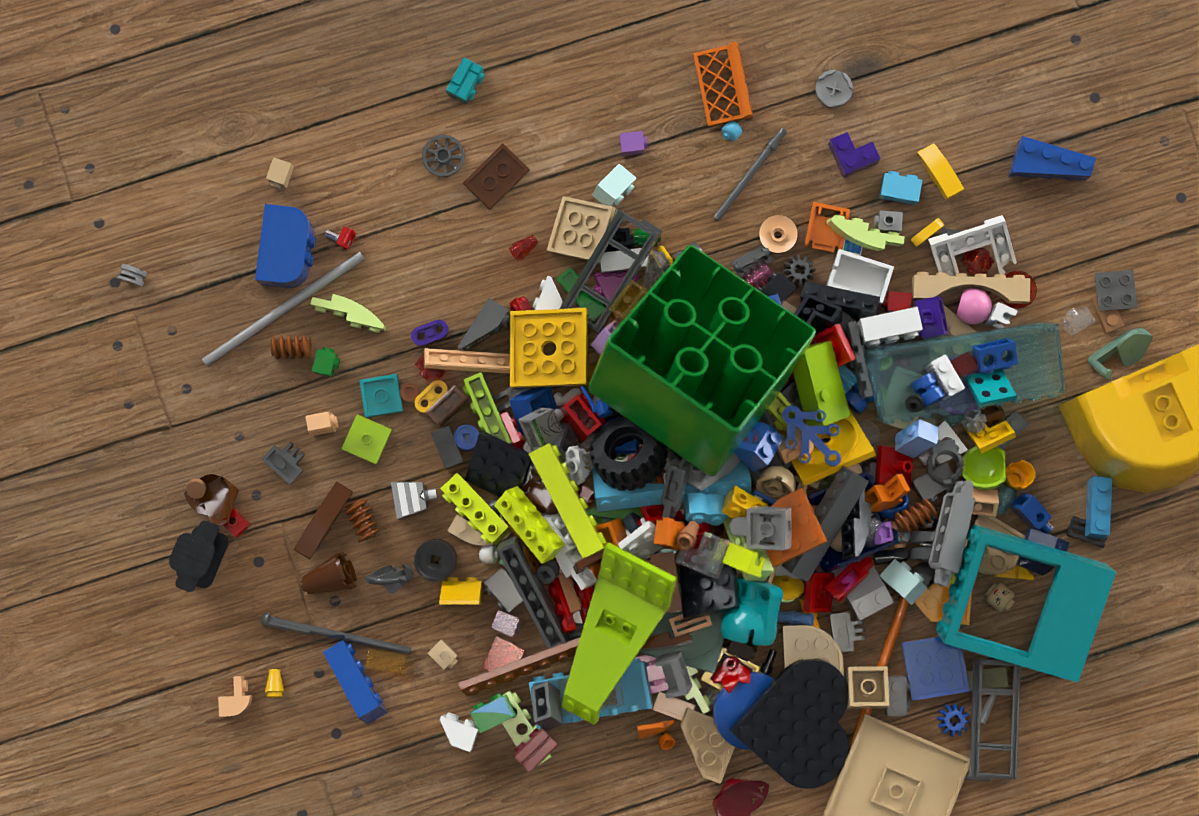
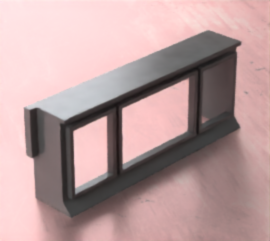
(639, 259)
(975, 744)

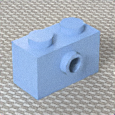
(916, 438)

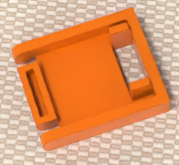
(820, 233)

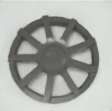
(443, 156)

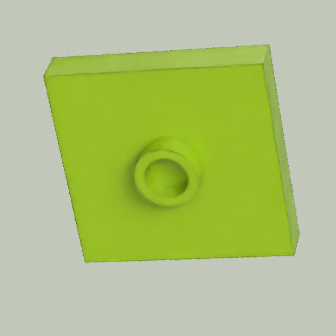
(366, 439)

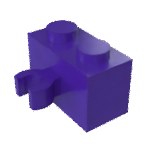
(932, 318)

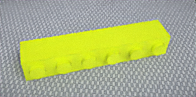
(567, 501)

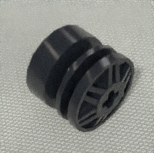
(424, 556)

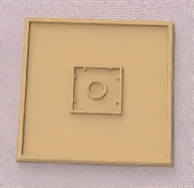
(896, 775)

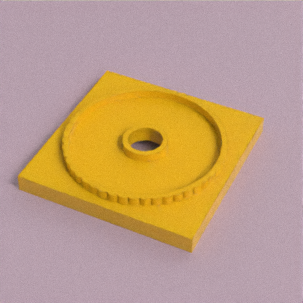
(532, 331)
(849, 443)

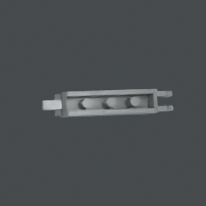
(952, 532)

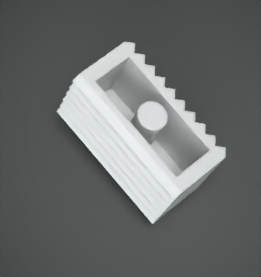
(945, 376)

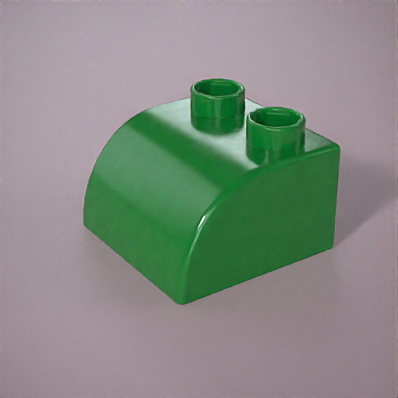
(700, 360)

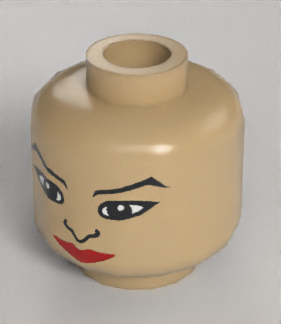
(1000, 597)

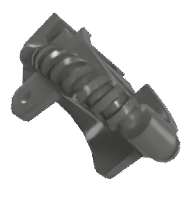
(949, 448)
(391, 577)

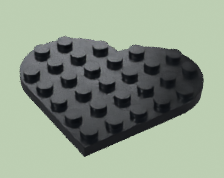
(797, 724)

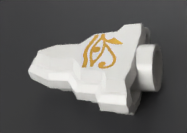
(578, 463)

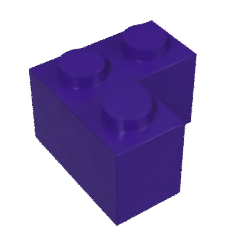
(851, 159)

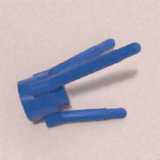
(602, 409)

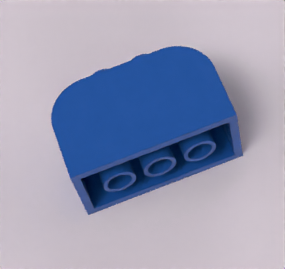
(284, 247)

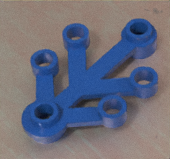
(809, 433)

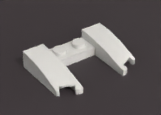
(992, 232)

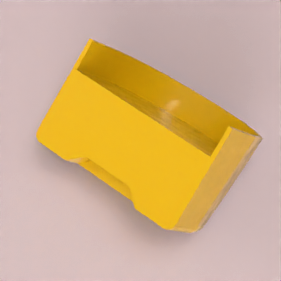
(1142, 425)

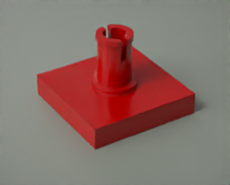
(840, 344)
(890, 464)
(816, 597)

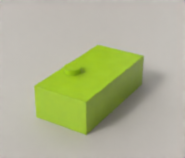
(821, 384)

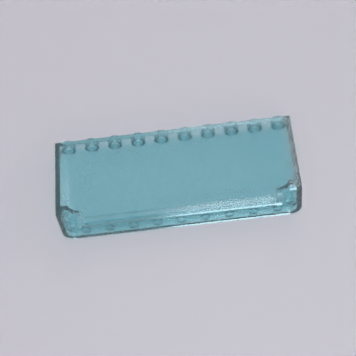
(898, 365)

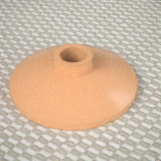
(782, 225)

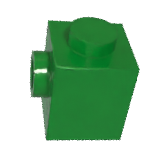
(325, 362)

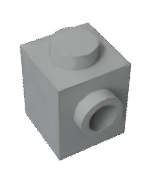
(888, 221)

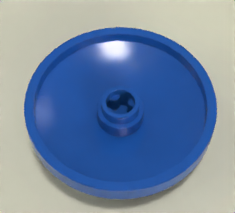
(732, 705)

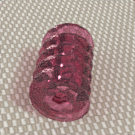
(758, 276)

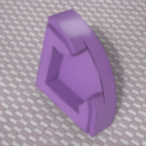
(885, 533)

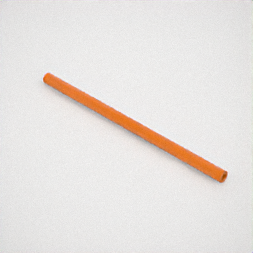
(888, 648)

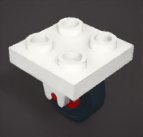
(639, 537)

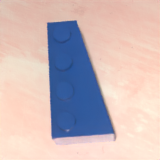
(1049, 161)
(355, 682)

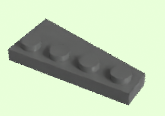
(860, 366)

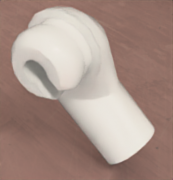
(561, 400)

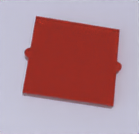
(502, 654)

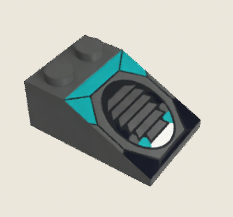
(487, 323)

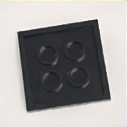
(497, 465)
(708, 595)

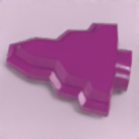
(609, 282)

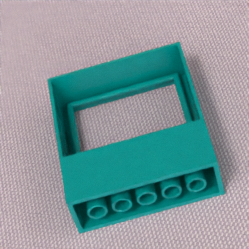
(1067, 617)

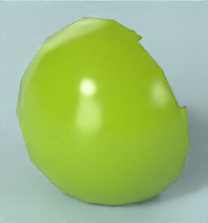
(985, 470)

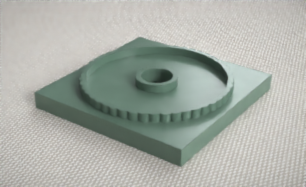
(707, 643)

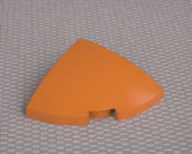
(649, 730)

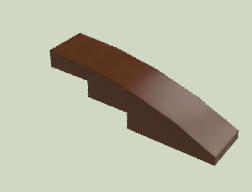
(323, 520)
(665, 641)

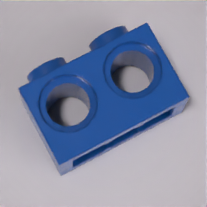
(995, 350)

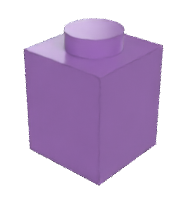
(633, 143)

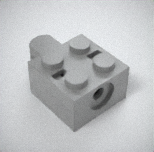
(765, 526)

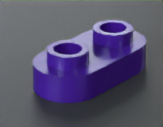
(430, 333)

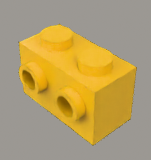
(738, 501)

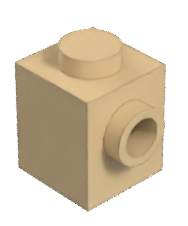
(279, 173)
(443, 655)

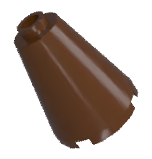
(330, 576)

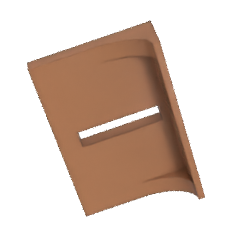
(570, 594)

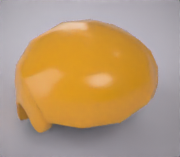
(1020, 475)

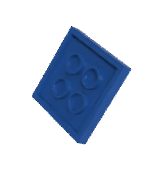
(934, 668)

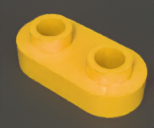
(430, 395)

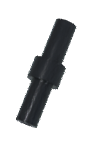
(766, 667)

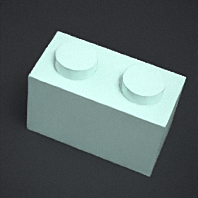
(614, 186)
(903, 581)

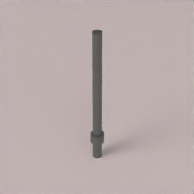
(771, 145)

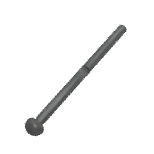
(302, 628)

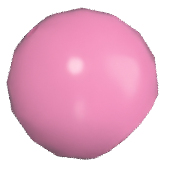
(974, 306)

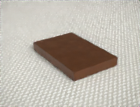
(496, 176)

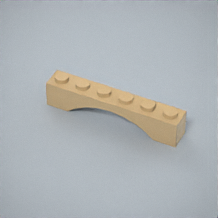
(1011, 290)

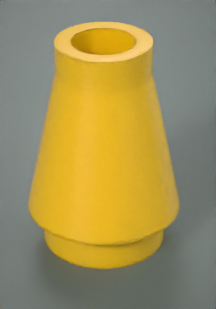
(274, 684)

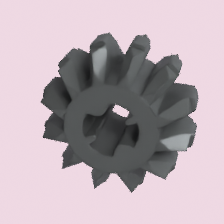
(799, 264)

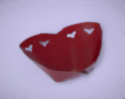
(737, 796)

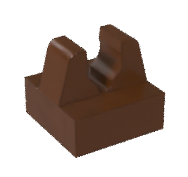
(993, 413)

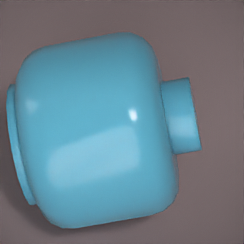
(731, 131)

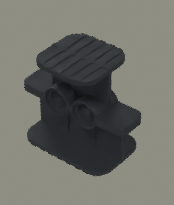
(198, 556)

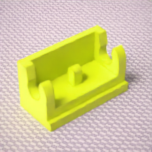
(743, 559)

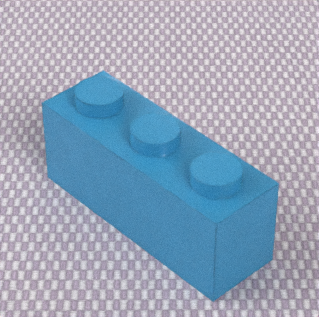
(1098, 507)

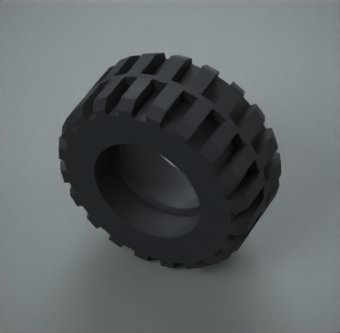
(630, 473)

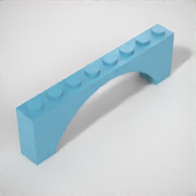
(614, 499)

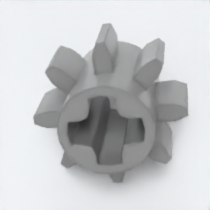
(974, 421)

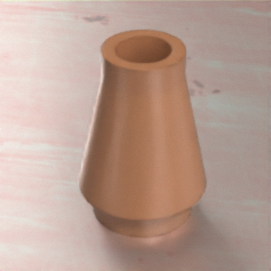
(687, 537)

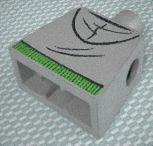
(541, 427)

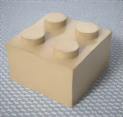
(867, 687)

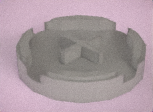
(833, 89)

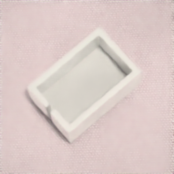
(860, 274)
(890, 327)

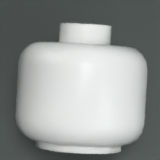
(488, 554)

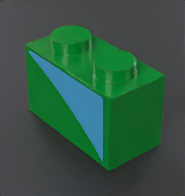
(492, 713)

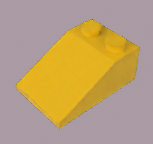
(461, 592)

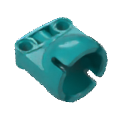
(756, 613)

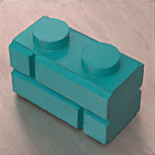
(465, 81)

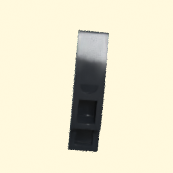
(856, 529)

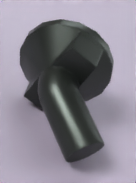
(914, 403)

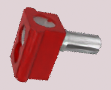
(344, 239)

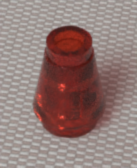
(523, 247)

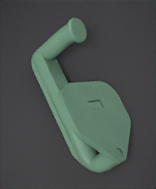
(1130, 347)

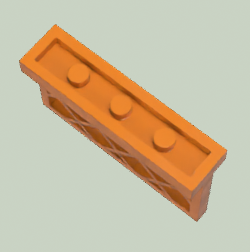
(737, 76)

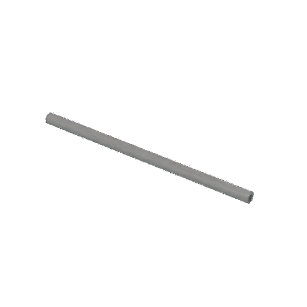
(283, 308)

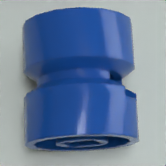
(927, 389)
(854, 401)
(466, 437)

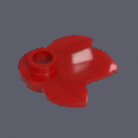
(730, 676)

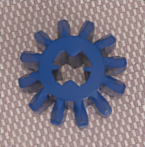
(957, 725)

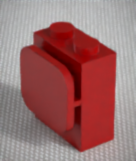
(581, 418)

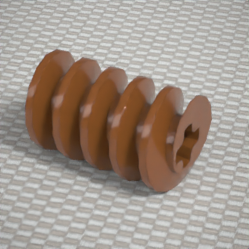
(291, 347)
(914, 516)
(362, 520)

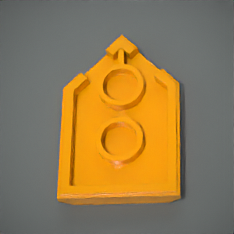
(933, 600)

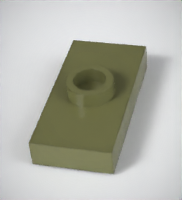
(991, 678)

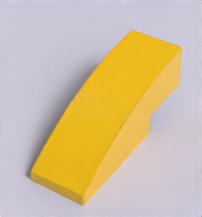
(940, 171)

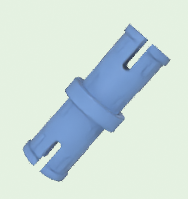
(794, 617)

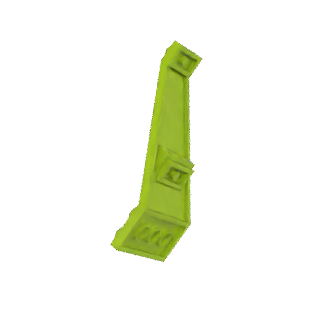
(620, 619)

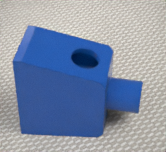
(1032, 512)

